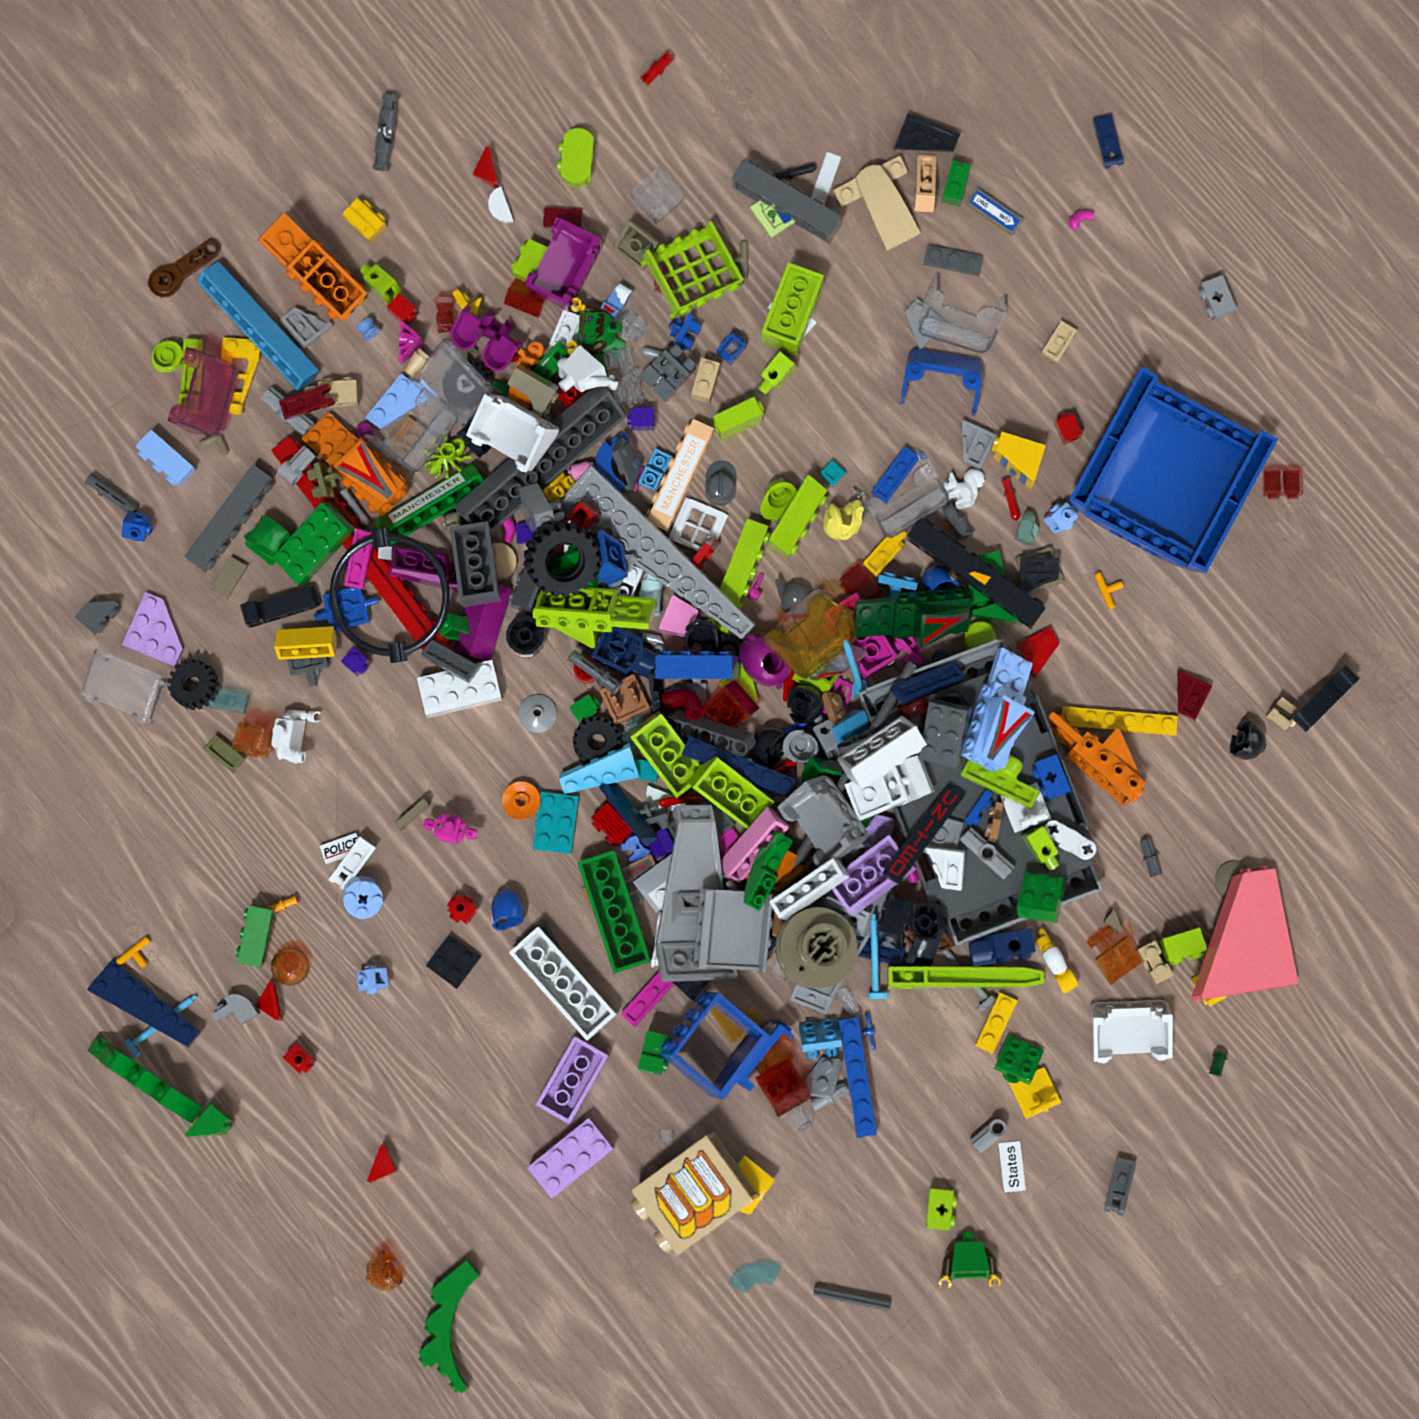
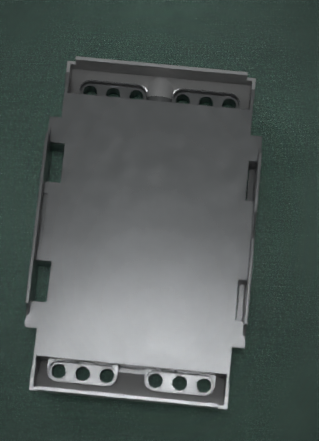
(981, 885)

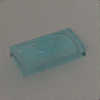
(230, 701)

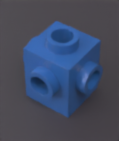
(136, 526)

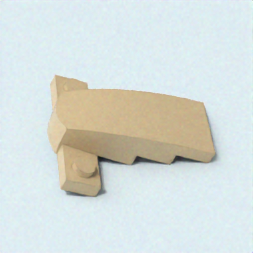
(881, 201)

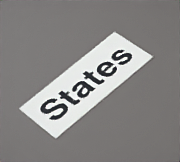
(1012, 1166)

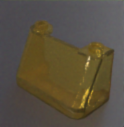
(815, 638)

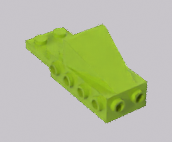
(587, 617)

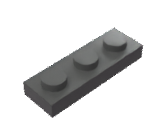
(953, 260)

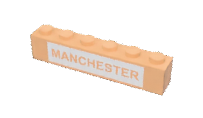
(680, 475)

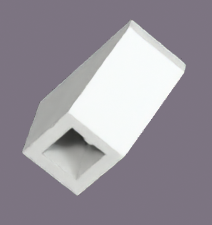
(631, 583)

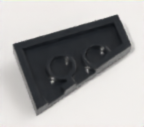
(925, 136)

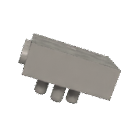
(537, 509)

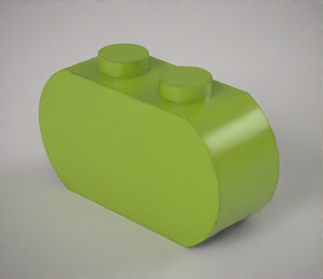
(576, 158)

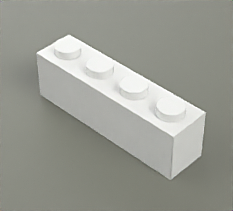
(809, 889)

